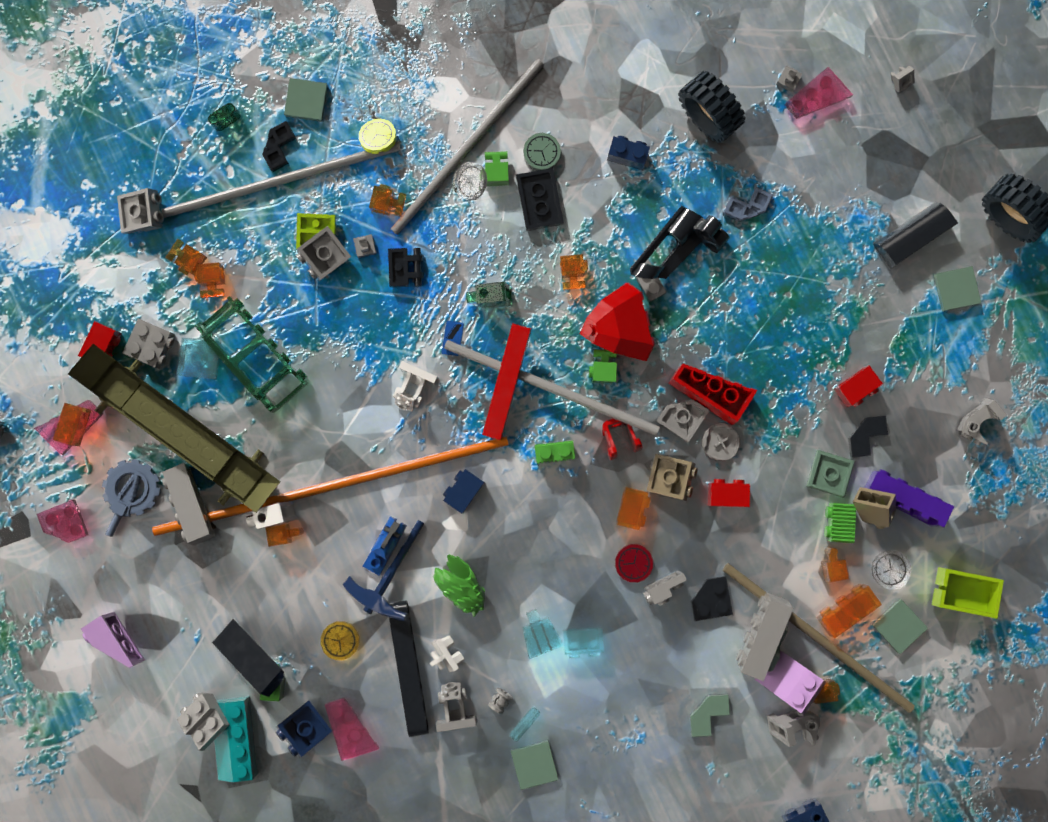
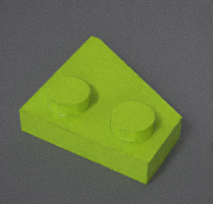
(311, 224)

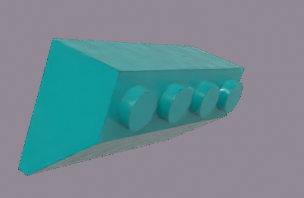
(236, 743)

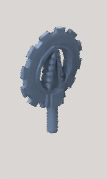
(124, 502)

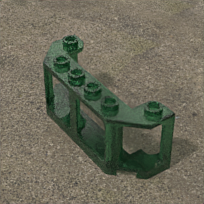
(233, 362)

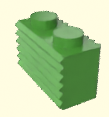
(554, 452)
(840, 522)

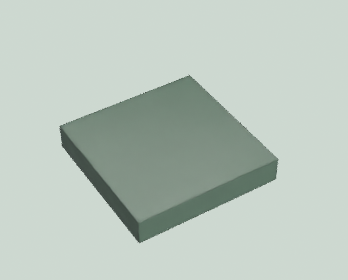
(305, 99)
(957, 288)
(830, 473)
(899, 626)
(534, 765)

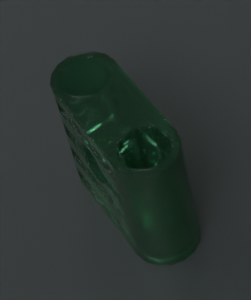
(224, 117)

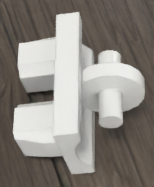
(450, 661)

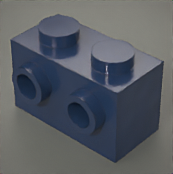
(628, 152)
(809, 812)

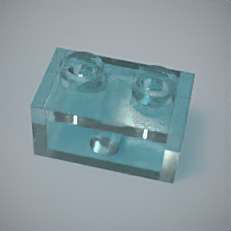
(583, 641)

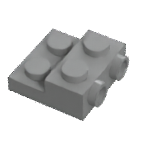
(140, 211)
(322, 254)
(149, 344)
(659, 591)
(203, 720)

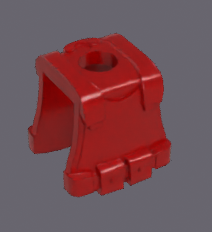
(614, 423)

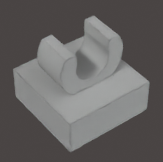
(903, 78)
(789, 79)
(364, 246)

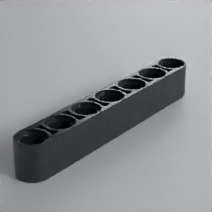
(408, 672)

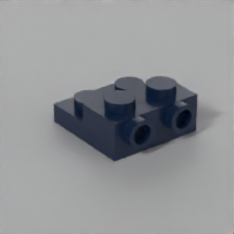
(303, 729)

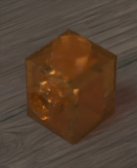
(828, 693)

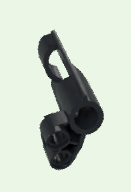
(689, 231)

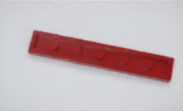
(506, 381)

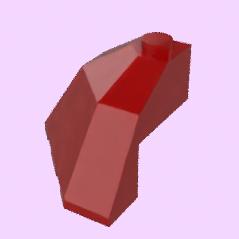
(621, 324)

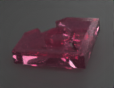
(63, 522)

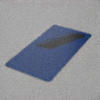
(453, 333)

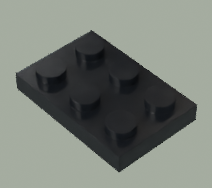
(539, 199)

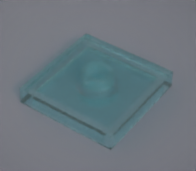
(197, 359)

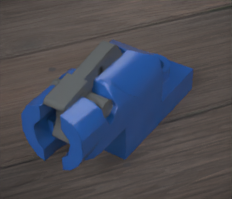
(384, 546)

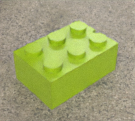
(967, 592)

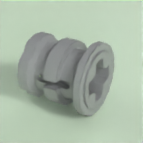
(500, 700)

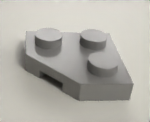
(683, 418)

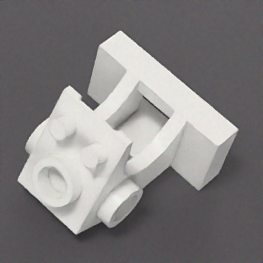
(416, 376)

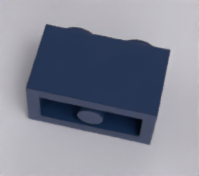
(463, 490)

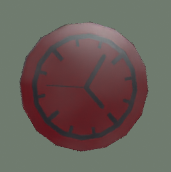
(633, 563)

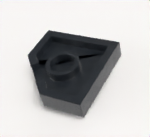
(712, 600)

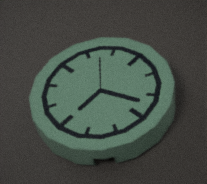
(541, 151)

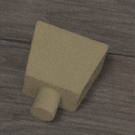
(875, 507)

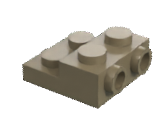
(672, 477)

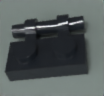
(398, 267)

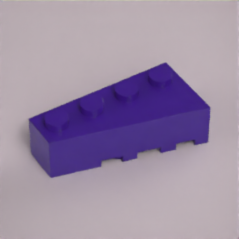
(911, 499)

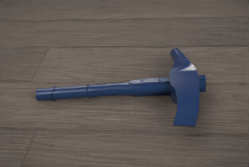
(374, 599)

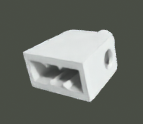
(272, 515)

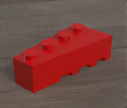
(713, 392)

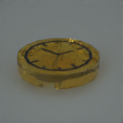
(340, 640)

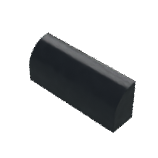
(915, 234)
(249, 659)

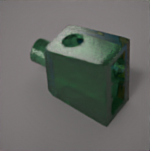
(498, 295)

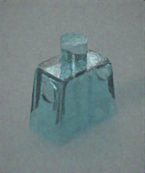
(540, 635)

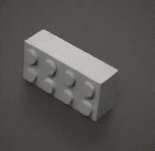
(764, 636)

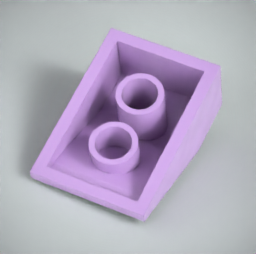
(111, 638)
(793, 683)

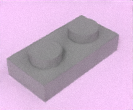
(651, 287)

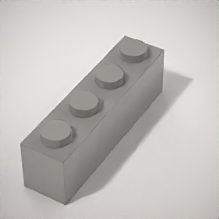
(188, 504)

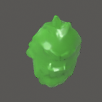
(460, 585)

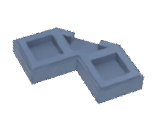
(742, 211)

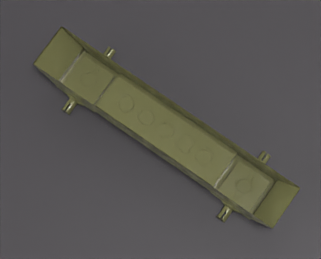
(174, 428)

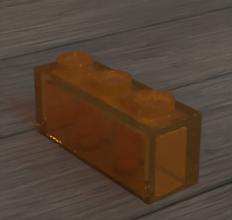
(848, 610)

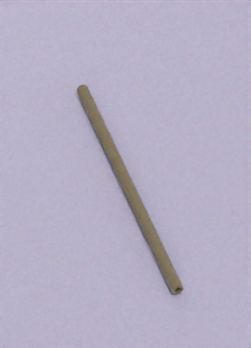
(825, 643)

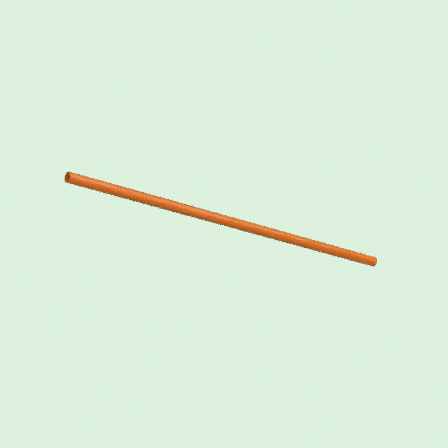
(347, 481)

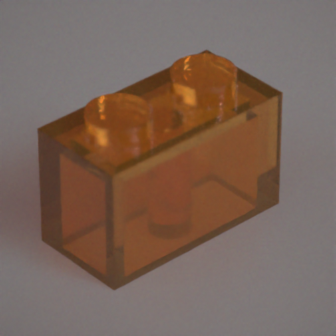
(72, 424)
(632, 508)

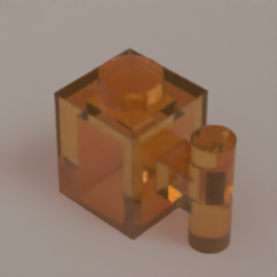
(383, 200)
(187, 257)
(573, 267)
(210, 276)
(281, 534)
(834, 568)

